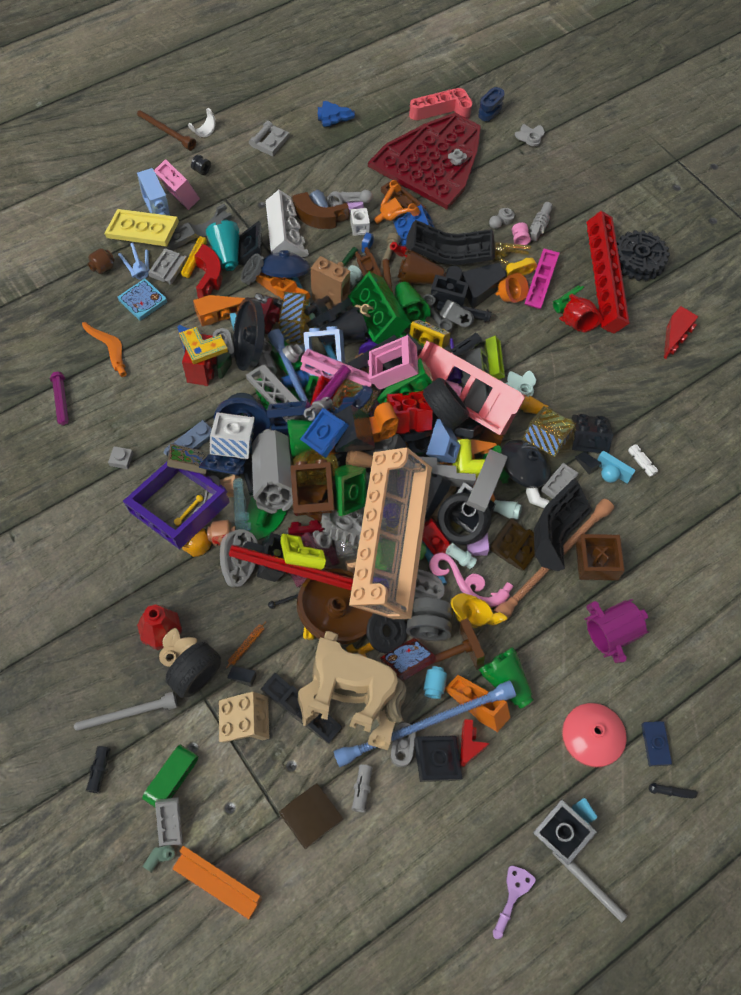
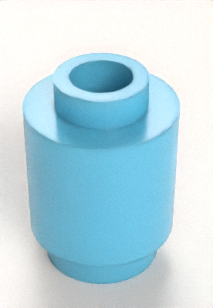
(435, 682)

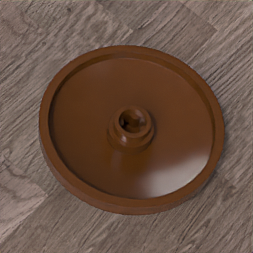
(328, 609)

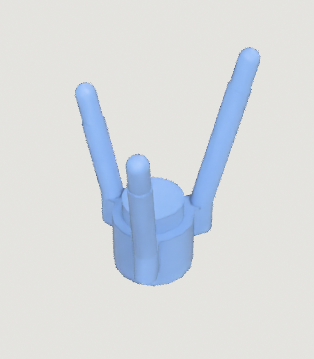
(139, 270)

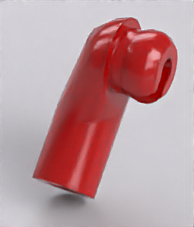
(399, 250)

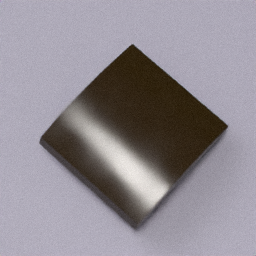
(514, 544)
(311, 816)

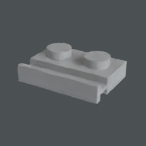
(167, 266)

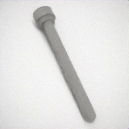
(168, 701)

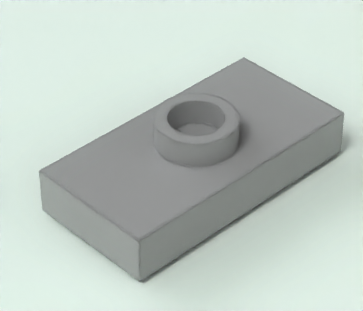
(559, 480)
(169, 821)

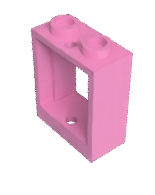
(176, 184)
(401, 347)

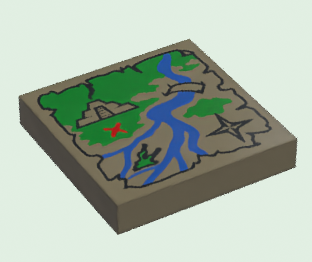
(186, 458)

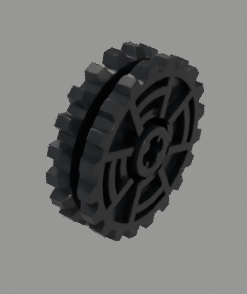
(642, 255)

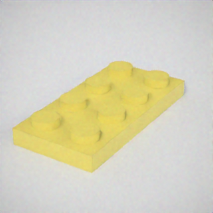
(142, 227)

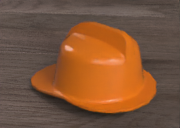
(513, 288)

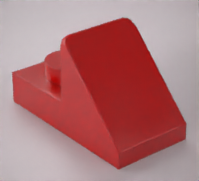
(434, 538)
(469, 748)

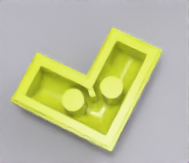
(464, 461)
(298, 555)

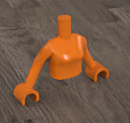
(392, 209)

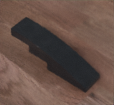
(287, 698)

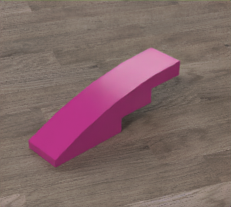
(542, 278)

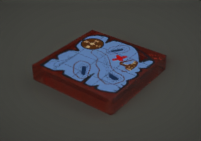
(408, 658)

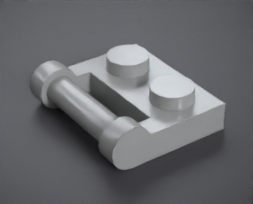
(272, 142)

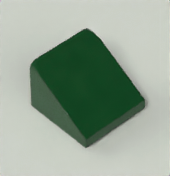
(224, 362)

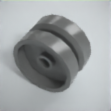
(430, 619)

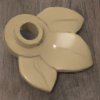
(174, 645)

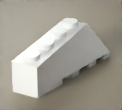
(283, 226)

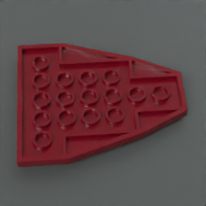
(422, 161)

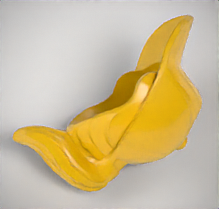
(475, 610)

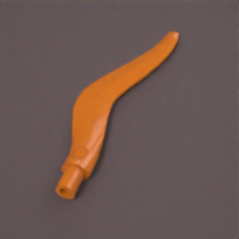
(114, 347)

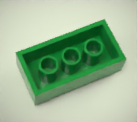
(387, 316)

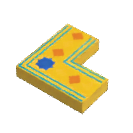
(202, 349)

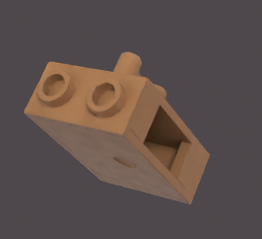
(330, 280)

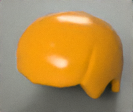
(198, 544)

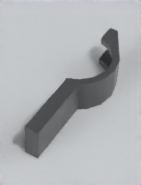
(189, 231)

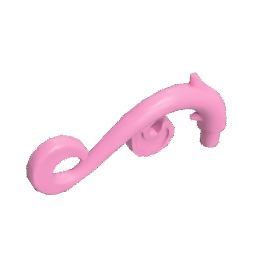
(473, 579)

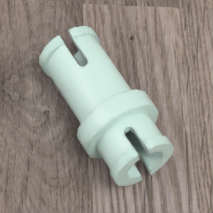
(463, 557)

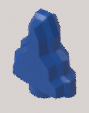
(333, 114)

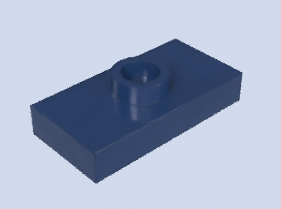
(656, 744)

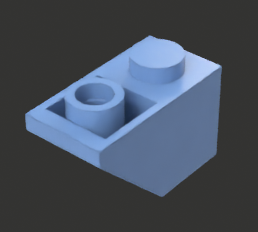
(443, 444)

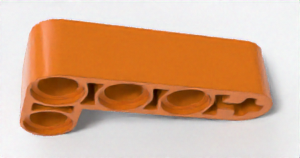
(383, 423)

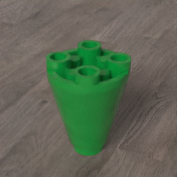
(508, 667)

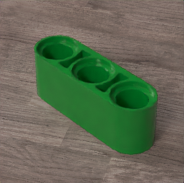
(171, 775)

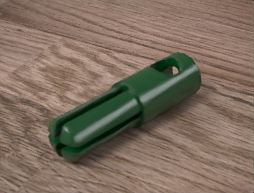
(349, 256)

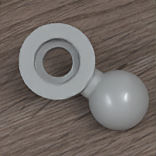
(504, 216)

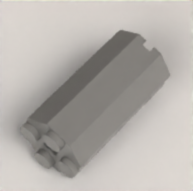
(272, 471)

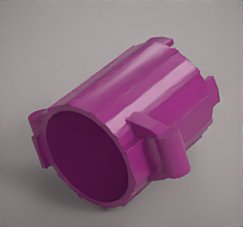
(615, 627)

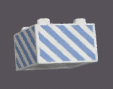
(232, 435)

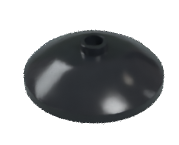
(526, 464)

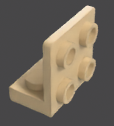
(244, 717)

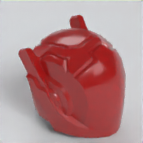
(581, 314)

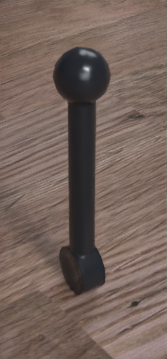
(272, 604)

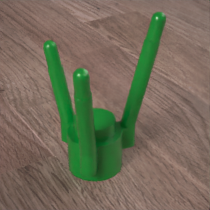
(559, 304)

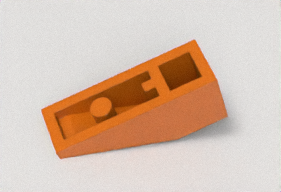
(490, 714)

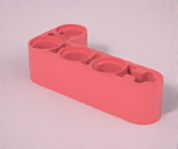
(441, 103)

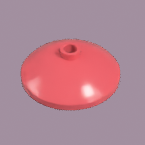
(588, 746)

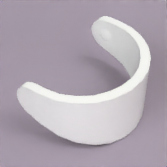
(207, 128)

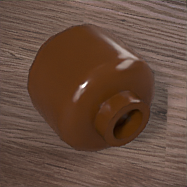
(100, 261)

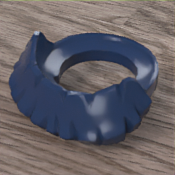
(362, 397)

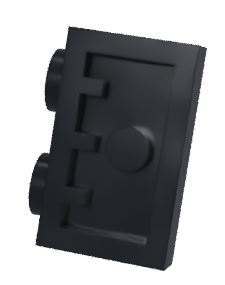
(591, 433)

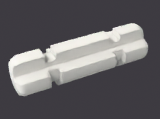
(642, 460)

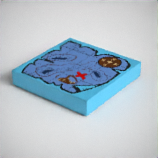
(142, 299)

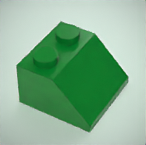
(349, 489)

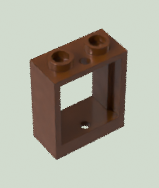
(319, 508)

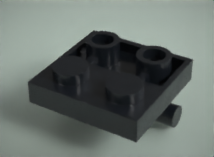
(323, 313)

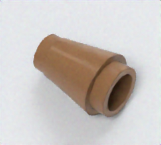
(359, 459)

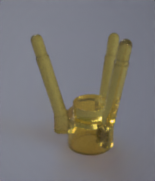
(502, 248)

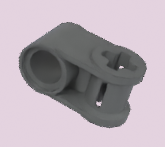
(454, 312)

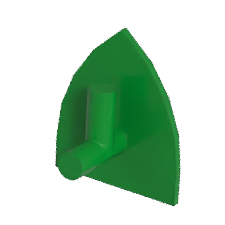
(263, 522)

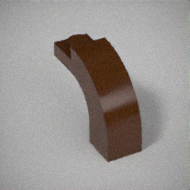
(318, 216)

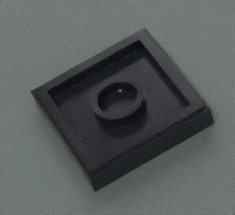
(438, 758)

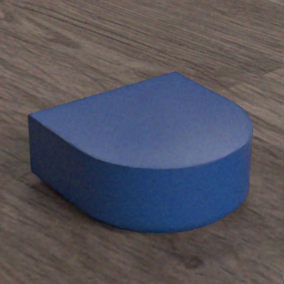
(367, 241)

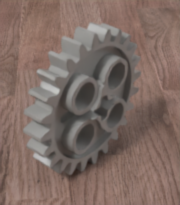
(344, 527)

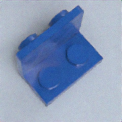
(404, 223)

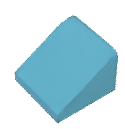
(585, 810)

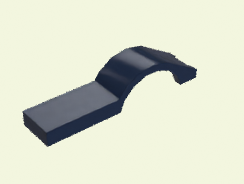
(299, 407)

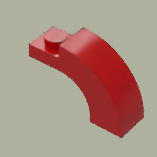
(209, 262)

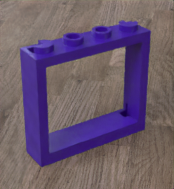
(194, 523)

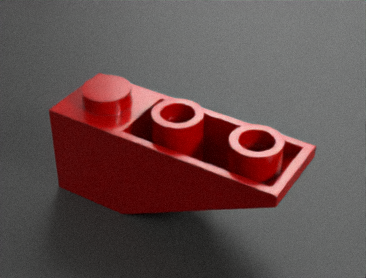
(678, 328)

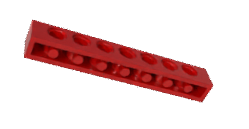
(607, 272)

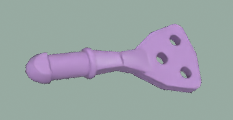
(514, 893)

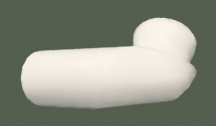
(534, 497)

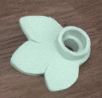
(522, 383)

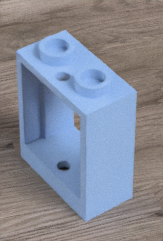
(153, 192)
(315, 332)

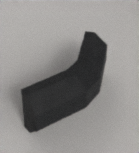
(451, 247)
(557, 522)

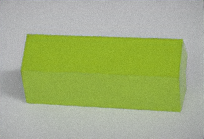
(495, 359)

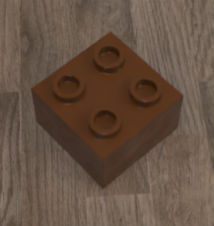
(599, 557)

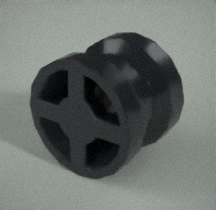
(200, 164)

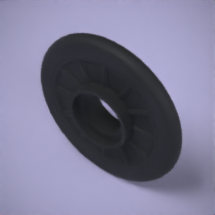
(379, 640)

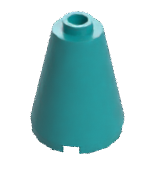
(225, 243)

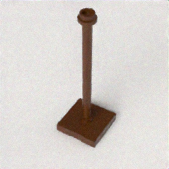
(469, 645)

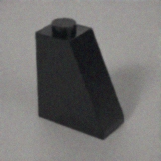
(483, 282)

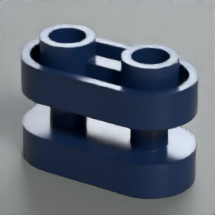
(491, 104)

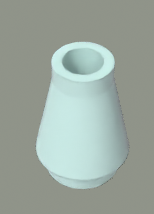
(508, 509)

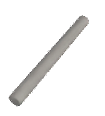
(594, 889)

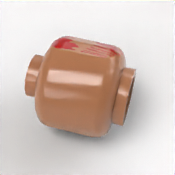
(218, 530)

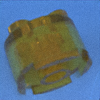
(316, 477)

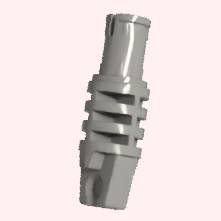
(540, 221)

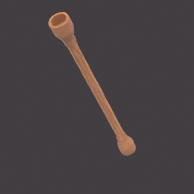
(602, 510)

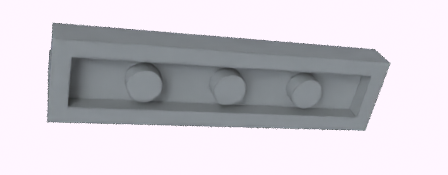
(277, 389)

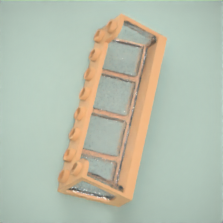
(391, 534)

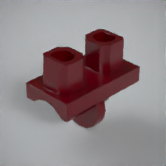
(271, 314)
(298, 530)

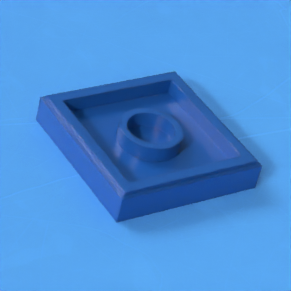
(324, 432)

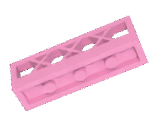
(331, 366)

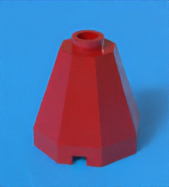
(156, 623)

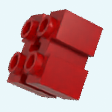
(411, 411)

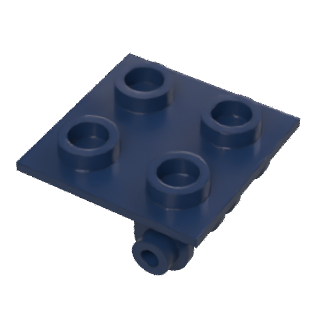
(224, 464)

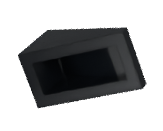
(588, 462)
(242, 675)

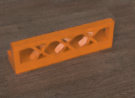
(217, 883)

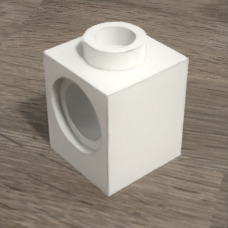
(359, 221)

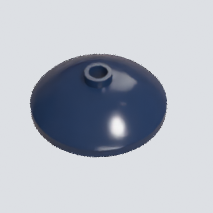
(285, 265)
(248, 408)

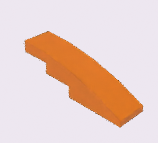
(279, 285)

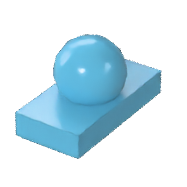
(614, 469)

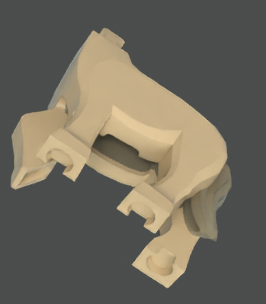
(353, 680)

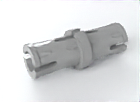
(316, 407)
(362, 788)

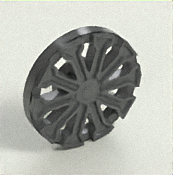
(252, 269)

